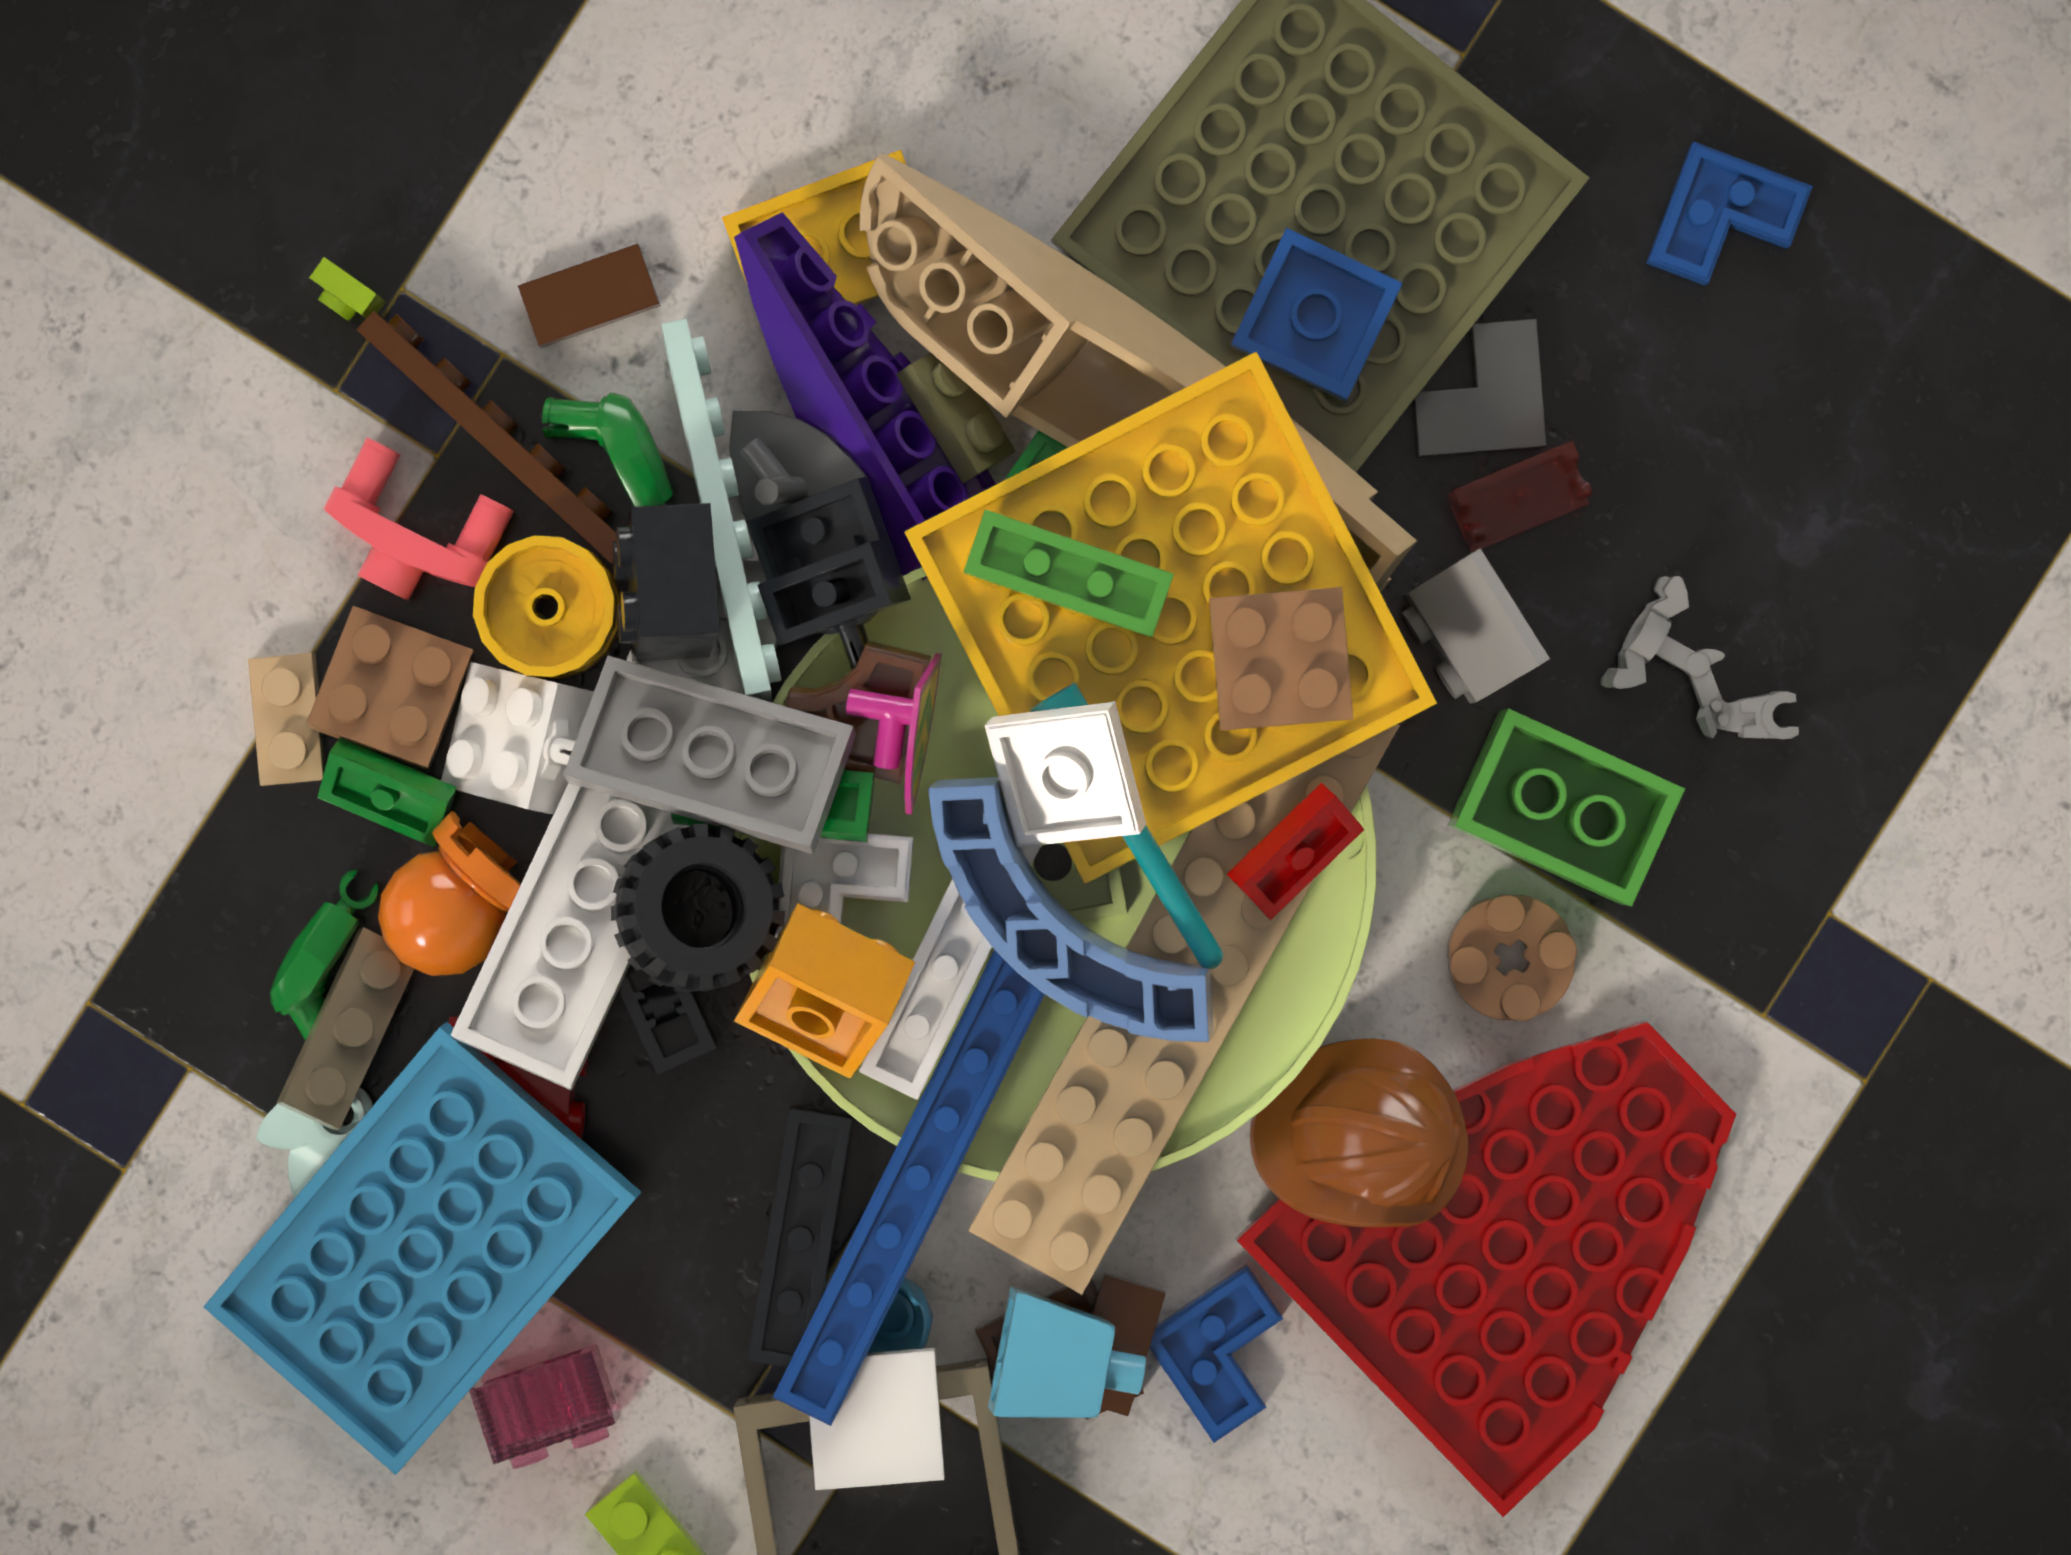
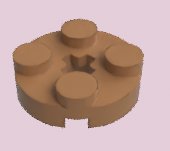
(1518, 993)

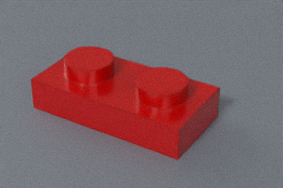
(1295, 851)

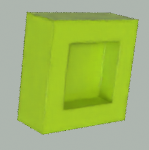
(345, 293)

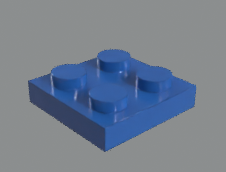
(1316, 314)

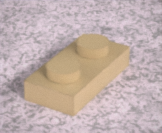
(281, 703)

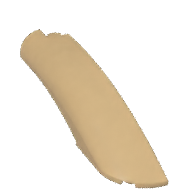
(1050, 335)

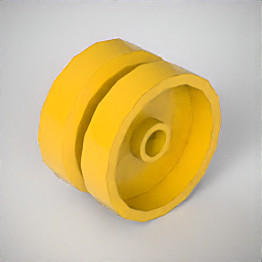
(519, 635)

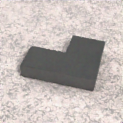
(1503, 407)

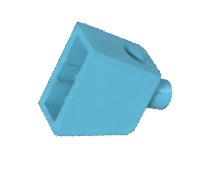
(1057, 1361)

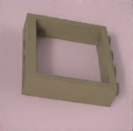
(953, 1381)

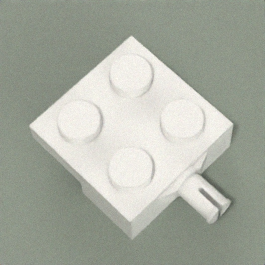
(514, 737)

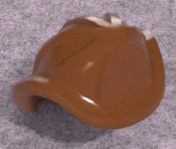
(1363, 1137)

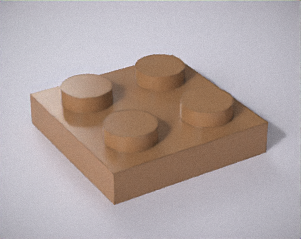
(1280, 658)
(390, 688)

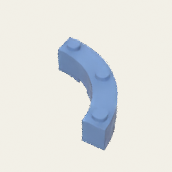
(1044, 939)

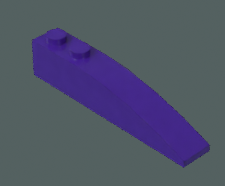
(848, 381)

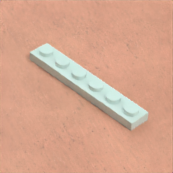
(715, 484)

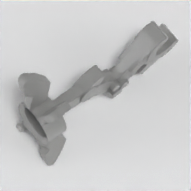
(1648, 637)

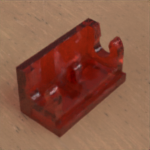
(1520, 497)

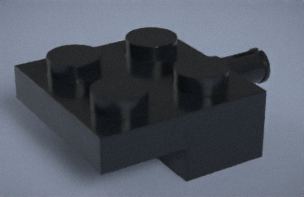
(827, 566)

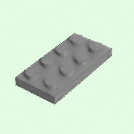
(710, 754)

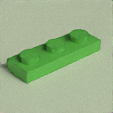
(1068, 573)

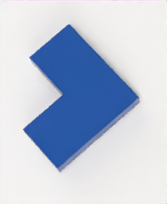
(1718, 194)
(1198, 1349)

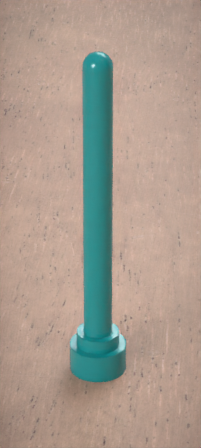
(1156, 865)

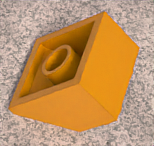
(825, 990)

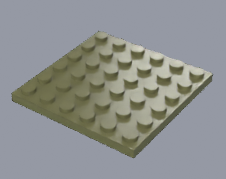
(1352, 139)

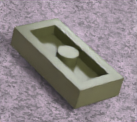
(956, 417)

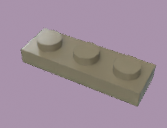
(346, 1031)

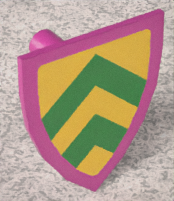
(893, 715)

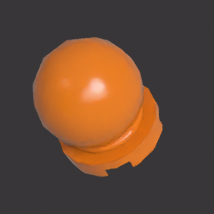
(449, 902)

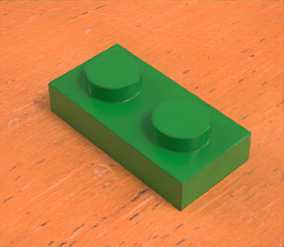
(385, 791)

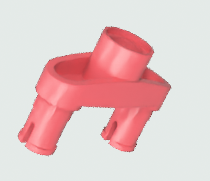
(398, 553)

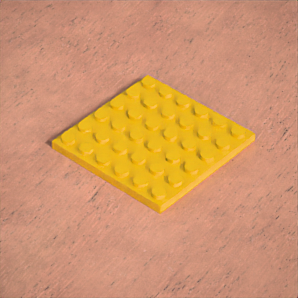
(1232, 509)

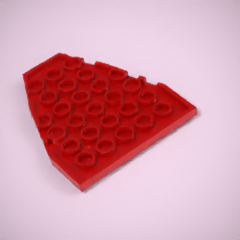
(1540, 1271)

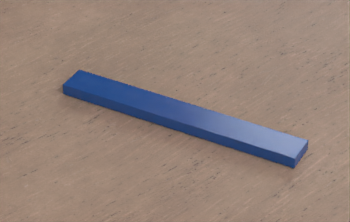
(910, 1192)

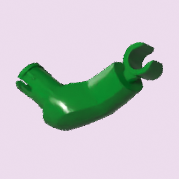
(623, 434)
(308, 963)

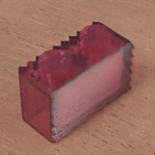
(546, 1406)

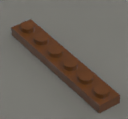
(492, 430)

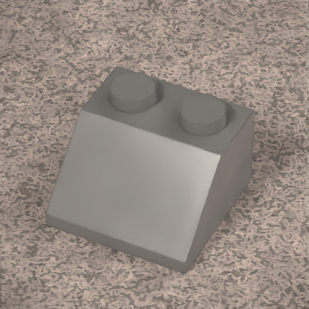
(1473, 628)

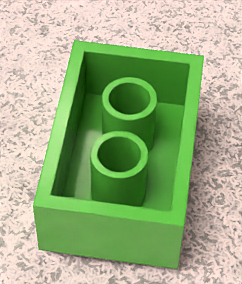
(1566, 807)

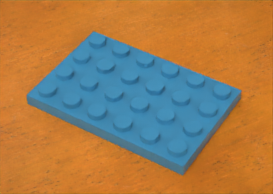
(421, 1248)

